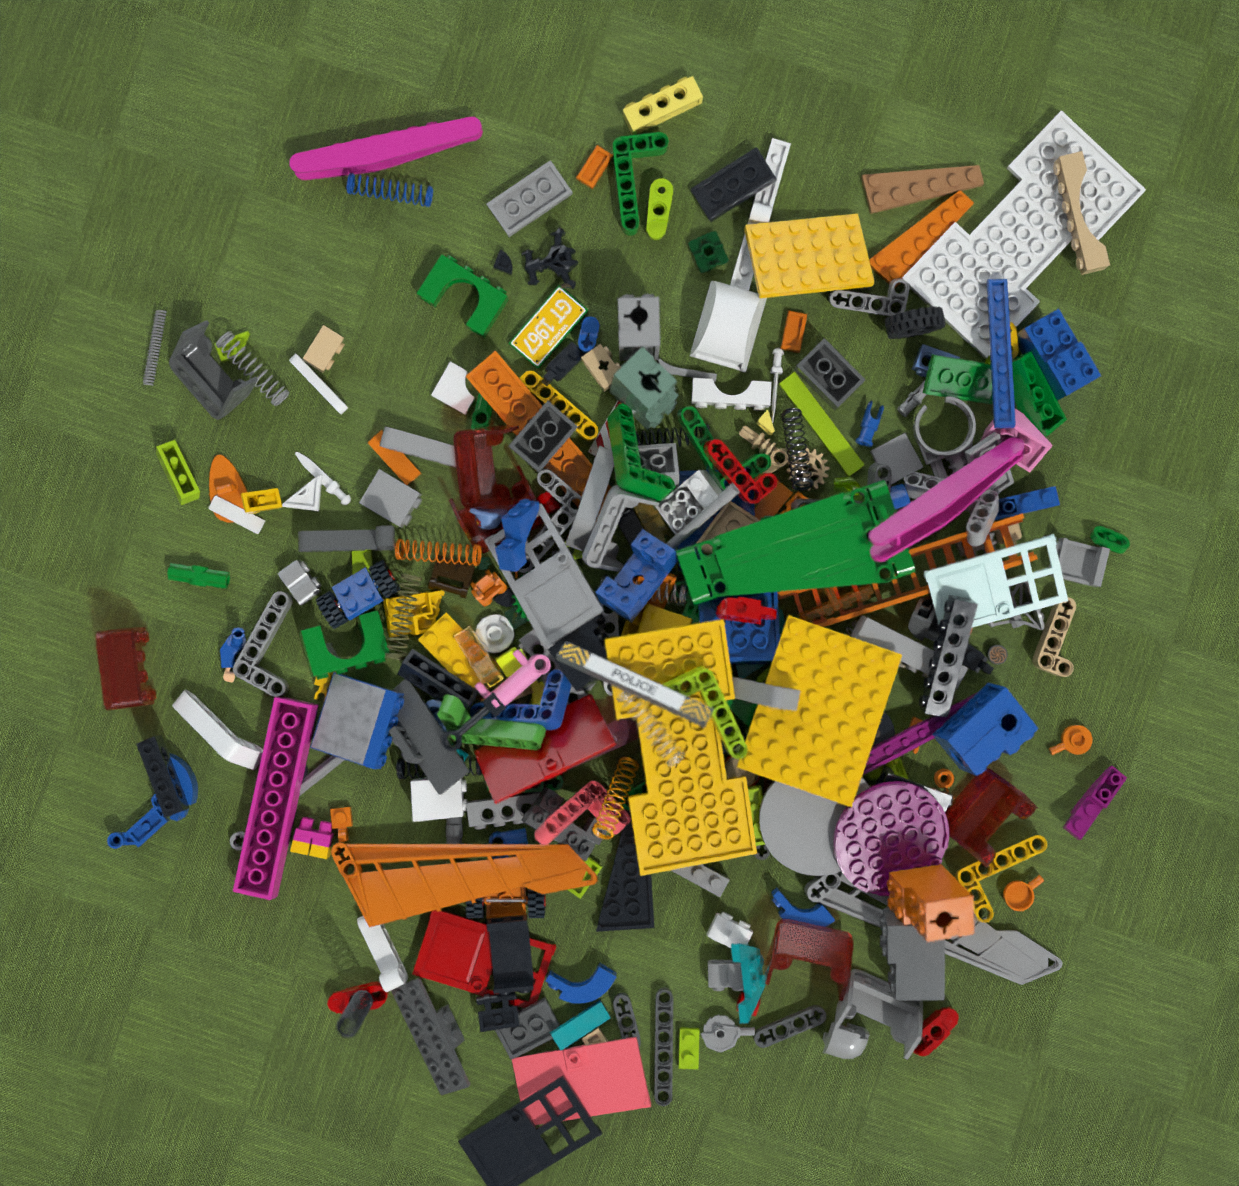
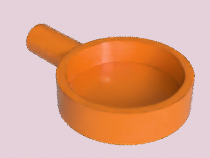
(1074, 739)
(1019, 894)

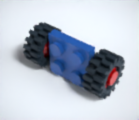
(357, 594)

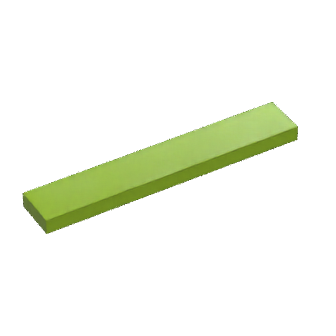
(821, 424)

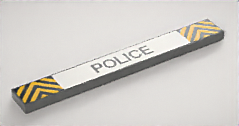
(635, 684)

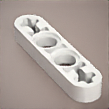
(316, 381)

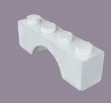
(706, 393)

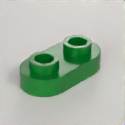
(1110, 539)

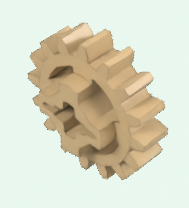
(816, 472)

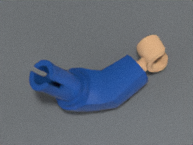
(229, 650)

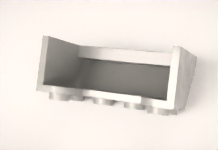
(600, 550)

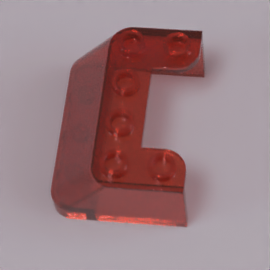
(122, 668)
(982, 810)

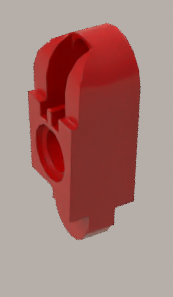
(744, 610)
(339, 1000)
(946, 1019)

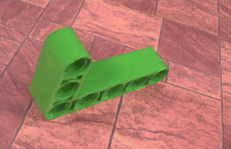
(490, 731)

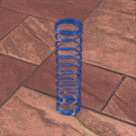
(351, 182)

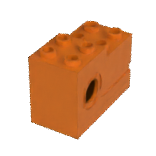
(931, 902)

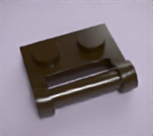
(452, 571)

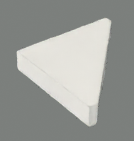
(307, 497)

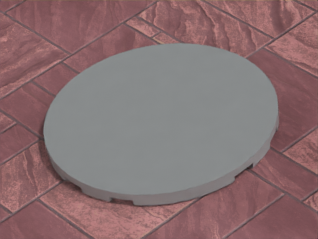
(801, 828)

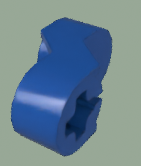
(591, 326)

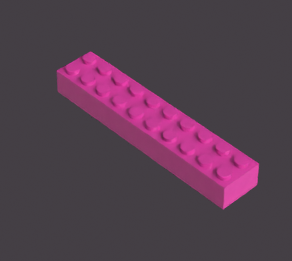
(275, 798)

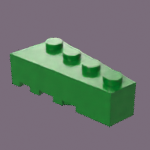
(1034, 395)

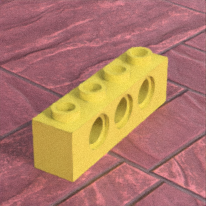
(657, 115)

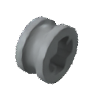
(234, 837)

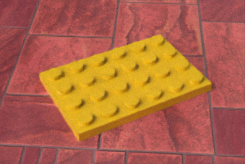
(808, 255)

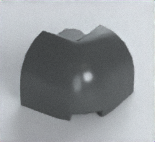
(924, 620)

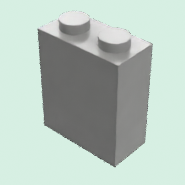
(391, 499)

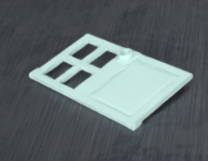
(986, 583)

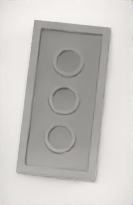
(529, 198)

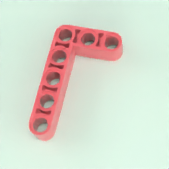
(590, 798)

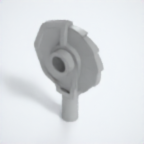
(722, 1033)

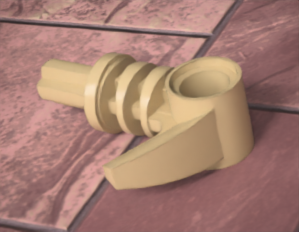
(764, 446)

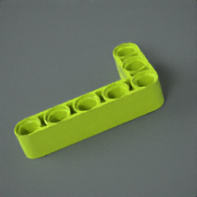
(717, 702)

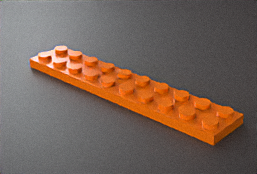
(517, 407)

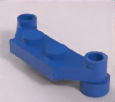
(142, 830)

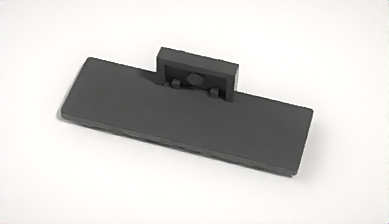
(419, 741)
(434, 1034)

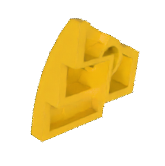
(425, 612)

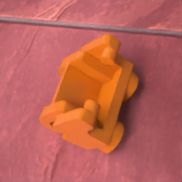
(488, 587)

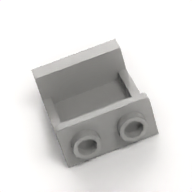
(1081, 562)

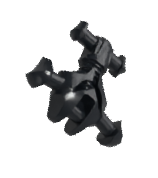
(558, 260)

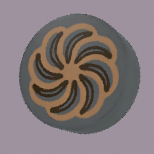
(997, 654)

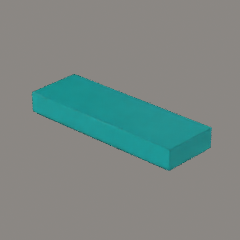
(580, 1025)

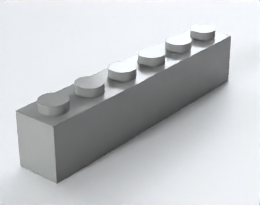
(913, 653)

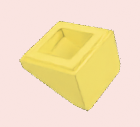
(766, 423)

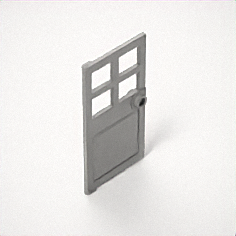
(553, 592)

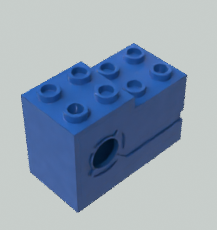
(1058, 354)
(984, 729)

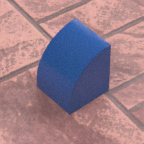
(899, 496)

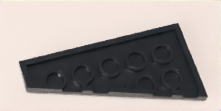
(628, 894)

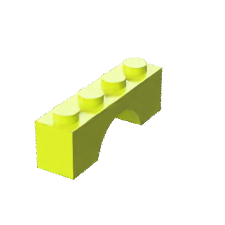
(510, 665)

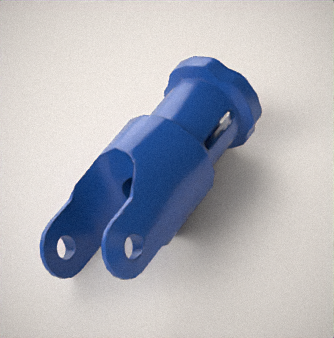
(869, 426)

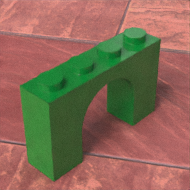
(447, 273)
(322, 662)

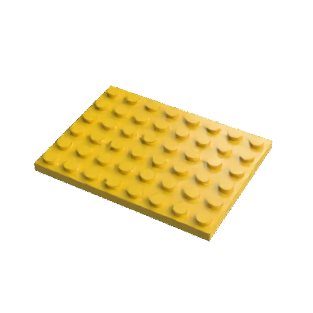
(837, 713)

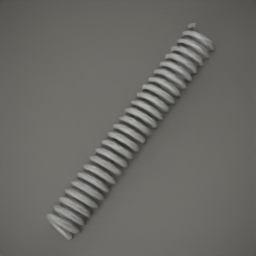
(149, 366)

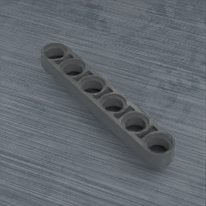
(660, 1046)

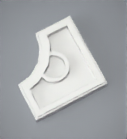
(452, 389)

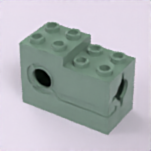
(641, 393)

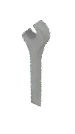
(687, 372)

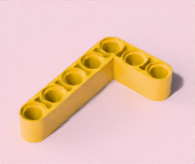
(556, 397)
(993, 868)

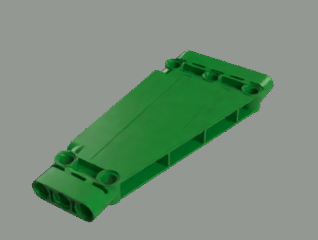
(798, 549)

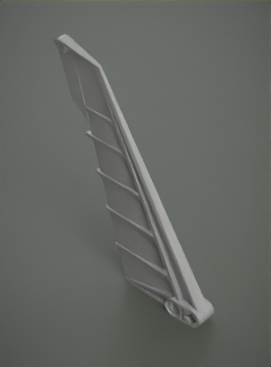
(998, 951)

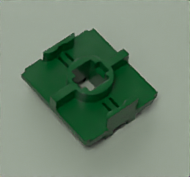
(704, 262)

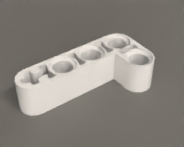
(385, 955)

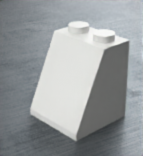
(430, 805)

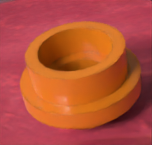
(950, 778)

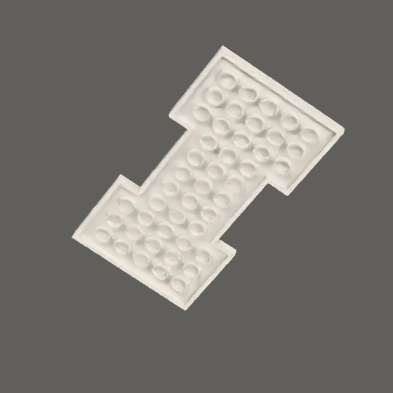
(1020, 233)

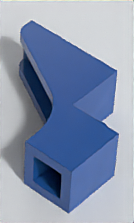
(516, 526)

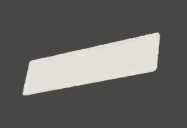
(236, 514)

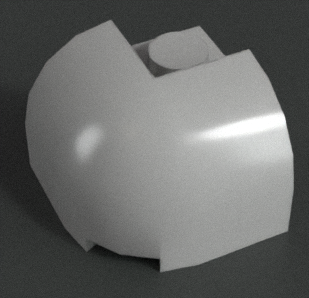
(845, 1041)

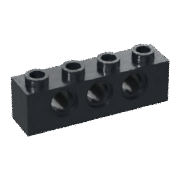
(435, 679)
(162, 775)

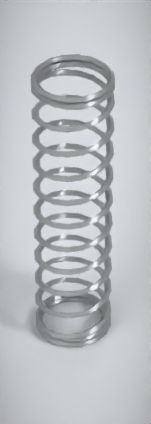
(230, 336)

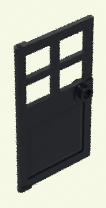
(512, 1148)

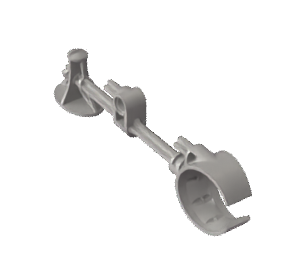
(957, 461)

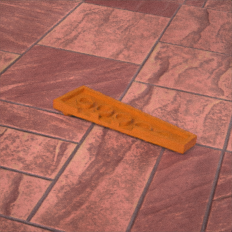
(908, 248)

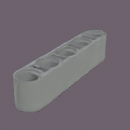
(418, 446)

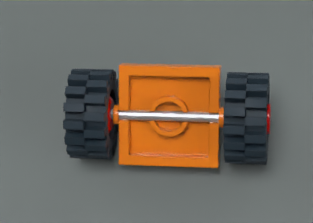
(508, 905)

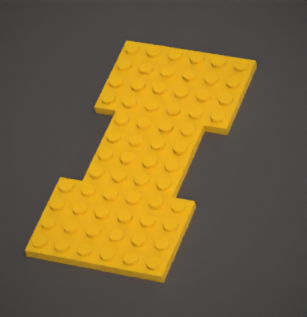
(689, 808)

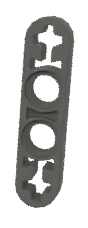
(791, 1030)

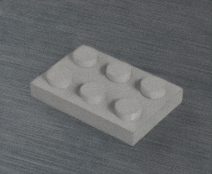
(983, 447)

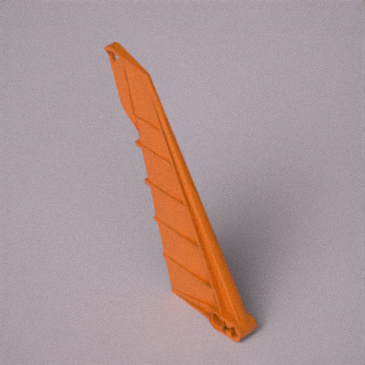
(411, 891)

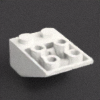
(688, 500)

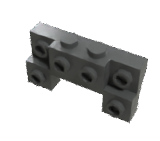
(579, 839)

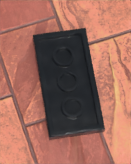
(733, 184)

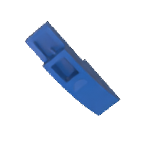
(1027, 502)

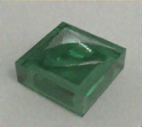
(515, 618)

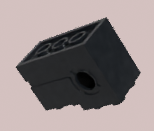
(588, 638)

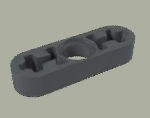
(618, 1009)

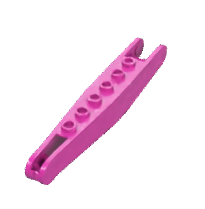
(384, 150)
(943, 501)

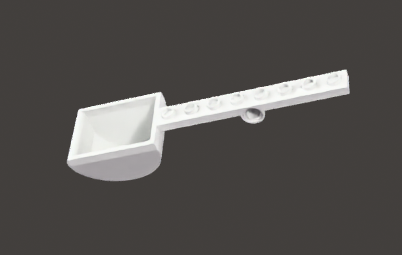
(732, 311)

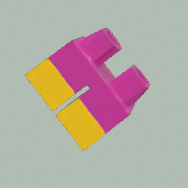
(313, 841)

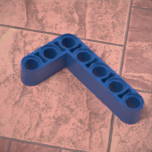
(547, 714)

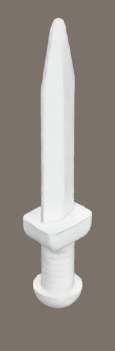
(776, 369)
(332, 486)

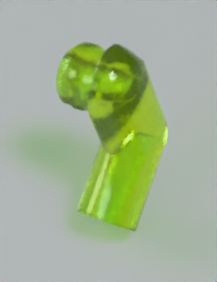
(847, 482)

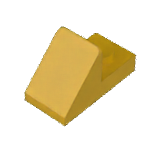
(261, 500)

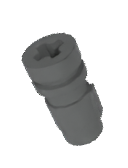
(454, 830)

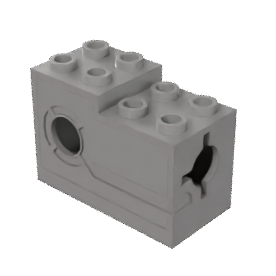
(638, 325)

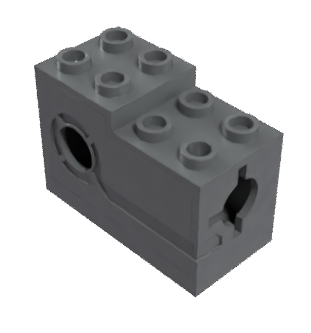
(914, 963)

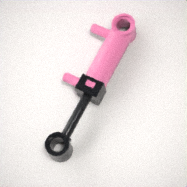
(497, 700)

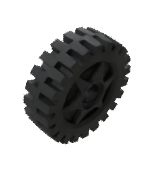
(915, 322)

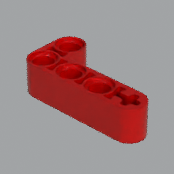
(736, 468)

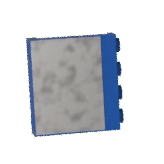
(357, 721)

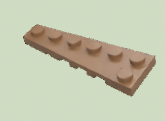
(903, 188)

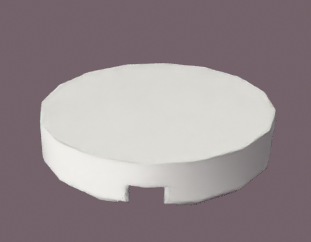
(495, 633)

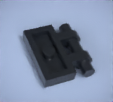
(498, 1018)

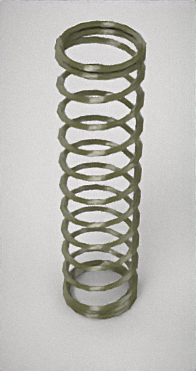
(401, 656)

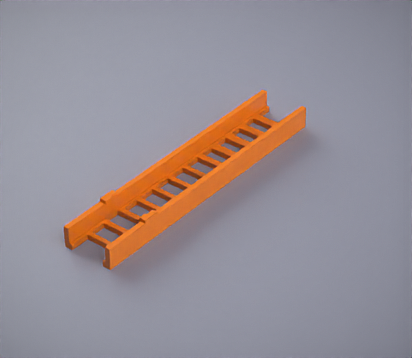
(945, 543)

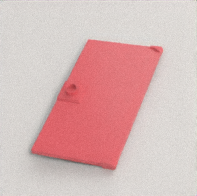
(603, 1076)

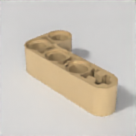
(1058, 636)

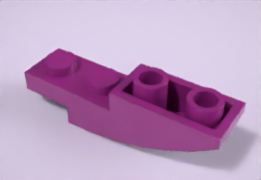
(1093, 801)

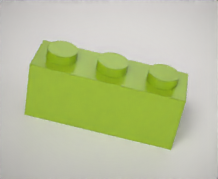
(177, 472)

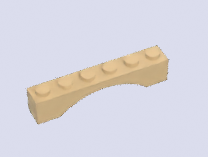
(1089, 251)

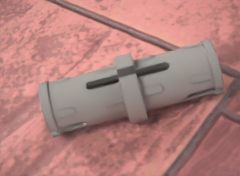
(914, 398)

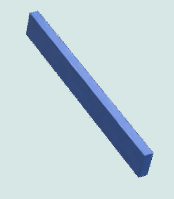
(1000, 353)

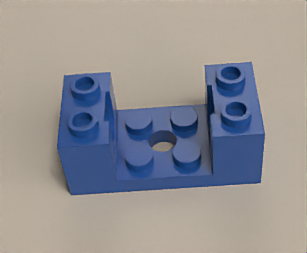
(650, 560)

